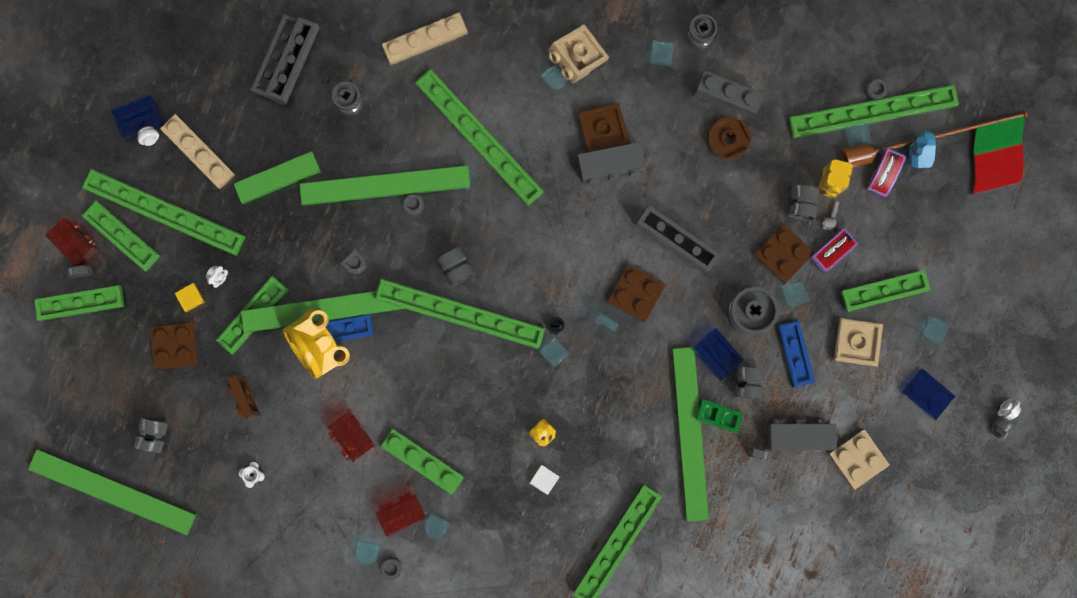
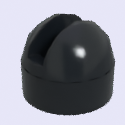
(556, 322)

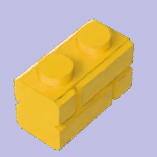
(835, 178)

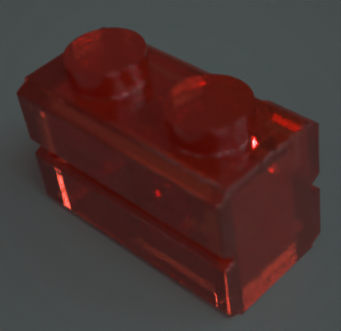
(72, 242)
(351, 437)
(402, 514)

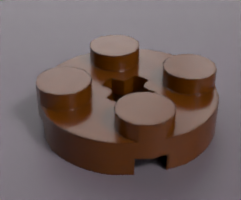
(735, 128)

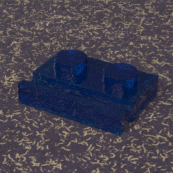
(136, 115)
(718, 354)
(928, 394)

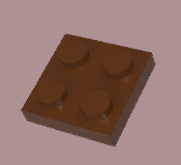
(603, 128)
(784, 254)
(636, 293)
(174, 346)
(246, 403)

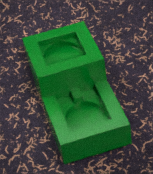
(719, 416)

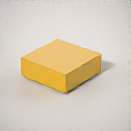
(189, 297)

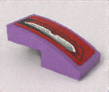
(886, 172)
(834, 250)

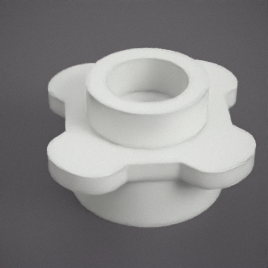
(216, 275)
(1010, 409)
(245, 474)

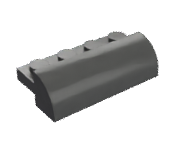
(285, 59)

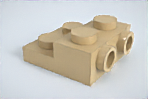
(577, 54)

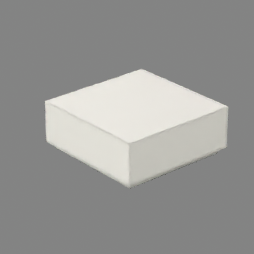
(544, 479)

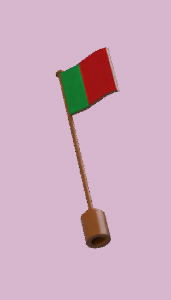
(995, 151)

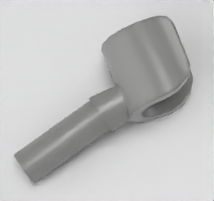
(829, 223)

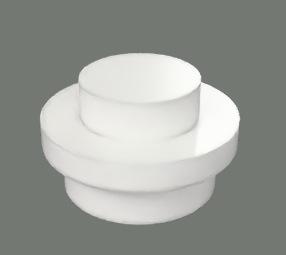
(147, 136)

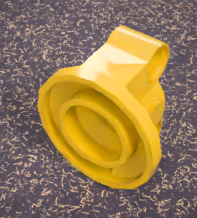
(314, 344)

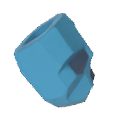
(923, 150)

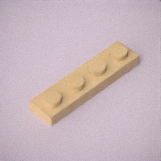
(425, 38)
(197, 151)

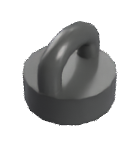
(1008, 428)

